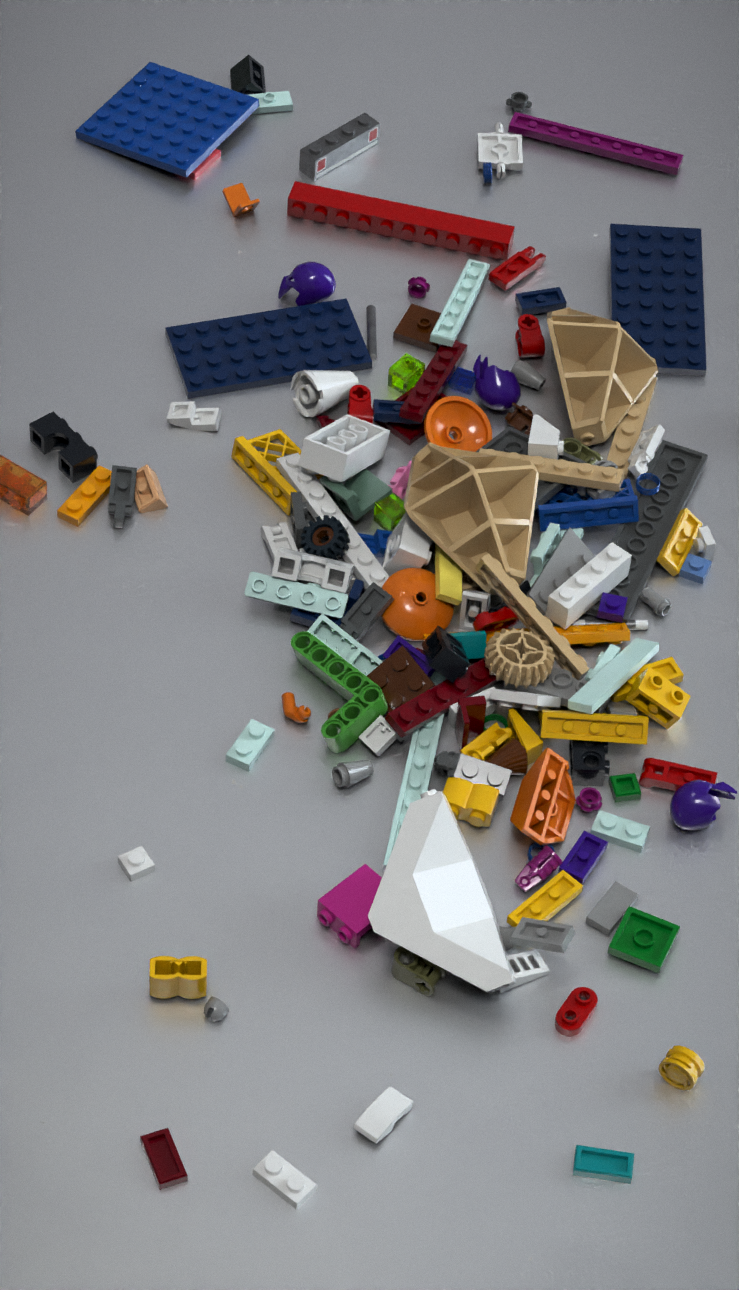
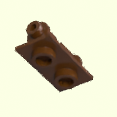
(520, 418)

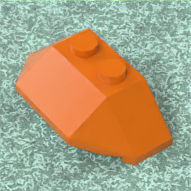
(545, 800)

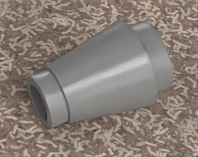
(528, 375)
(350, 773)

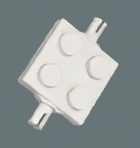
(501, 150)

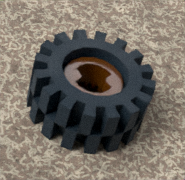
(327, 527)

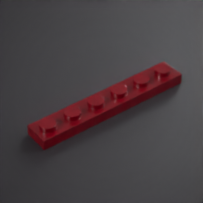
(432, 381)
(438, 699)

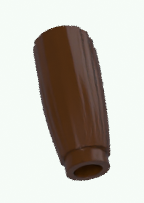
(511, 756)

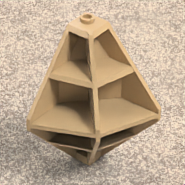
(598, 370)
(474, 507)

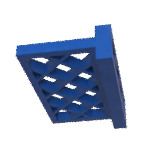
(590, 512)

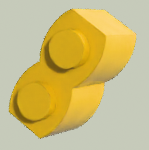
(471, 801)
(178, 977)

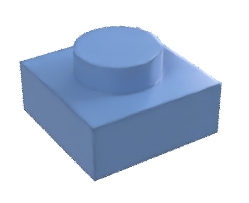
(695, 568)

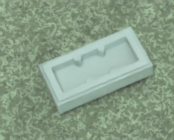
(273, 102)

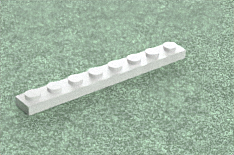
(320, 504)

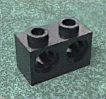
(445, 654)
(588, 762)

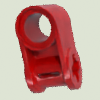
(529, 337)
(360, 403)

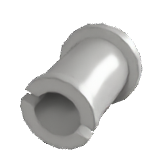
(660, 605)

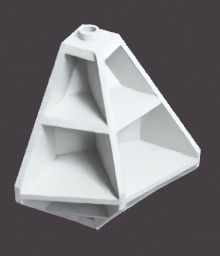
(437, 900)

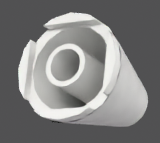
(321, 390)

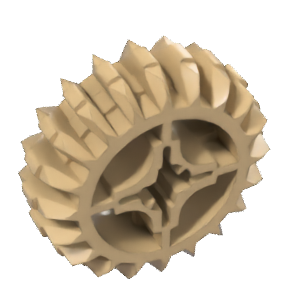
(519, 657)

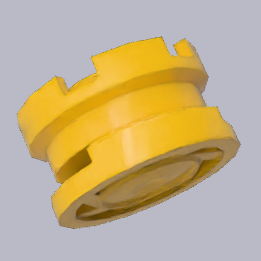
(681, 1067)

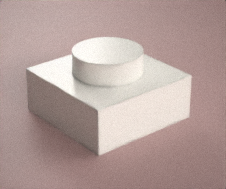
(705, 543)
(136, 863)

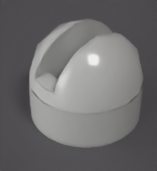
(215, 1009)

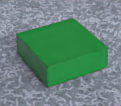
(624, 787)

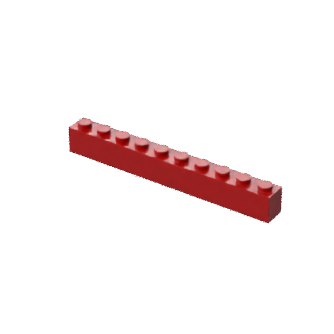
(400, 221)

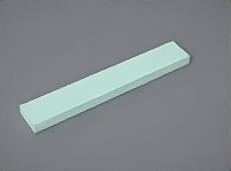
(460, 302)
(613, 676)

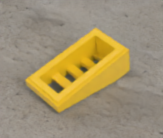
(525, 735)

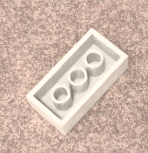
(343, 448)

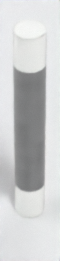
(631, 624)

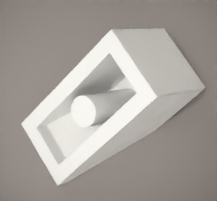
(544, 439)
(472, 604)

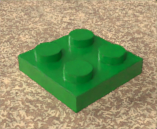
(643, 939)

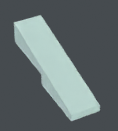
(344, 645)

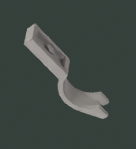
(538, 935)

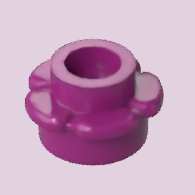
(416, 291)
(591, 795)

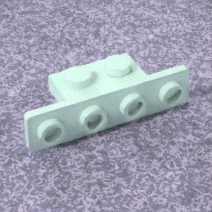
(547, 543)
(296, 595)

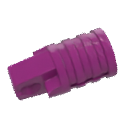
(538, 869)

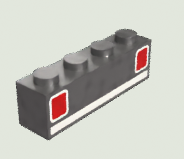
(339, 146)

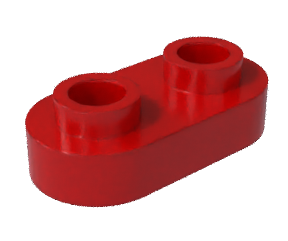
(495, 621)
(577, 1009)

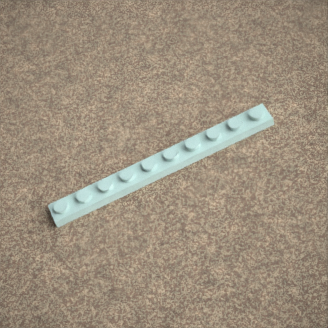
(417, 770)

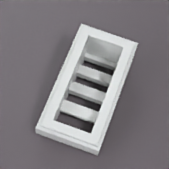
(523, 976)

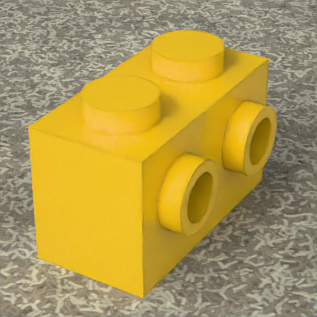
(658, 698)

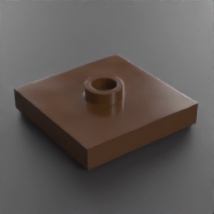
(417, 327)

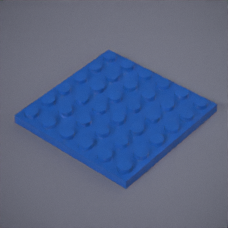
(167, 119)

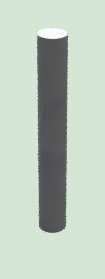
(371, 331)

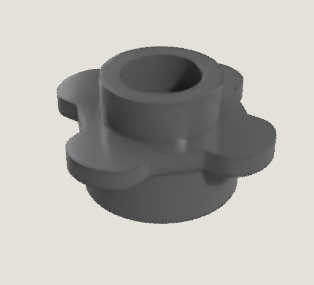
(519, 102)

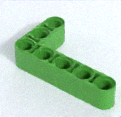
(364, 696)

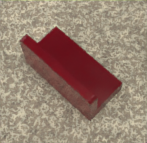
(469, 719)

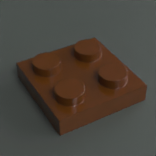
(400, 678)

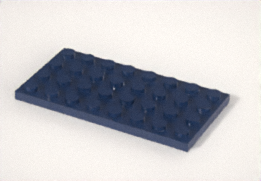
(660, 293)
(266, 347)

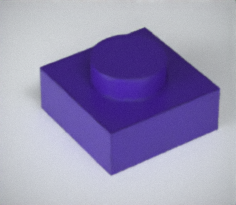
(612, 607)

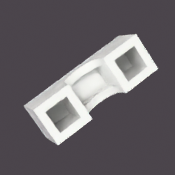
(308, 567)

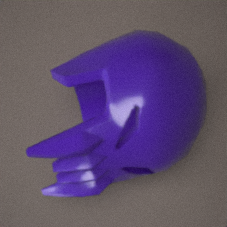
(312, 282)
(494, 386)
(697, 802)

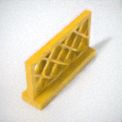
(261, 471)
(593, 727)

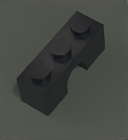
(76, 456)

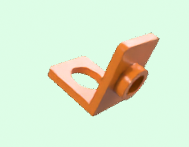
(239, 200)

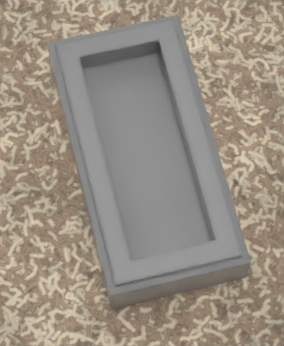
(620, 708)
(611, 908)

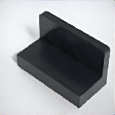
(248, 75)

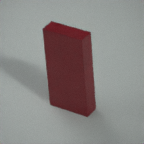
(163, 1158)

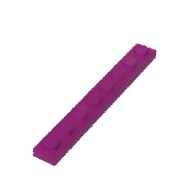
(595, 143)

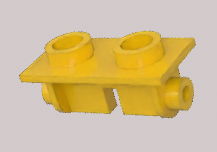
(487, 742)

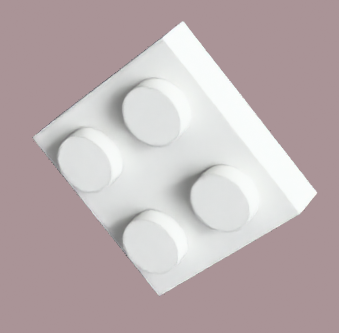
(525, 700)

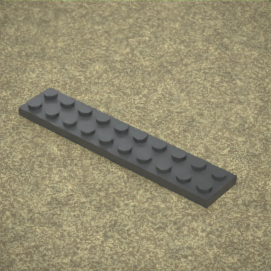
(678, 474)

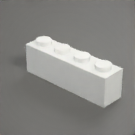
(587, 585)

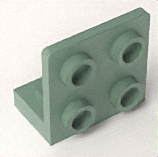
(358, 493)

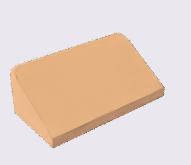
(148, 491)

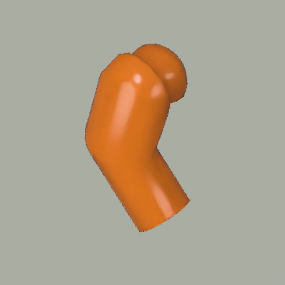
(293, 712)

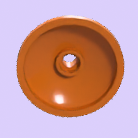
(460, 419)
(406, 614)

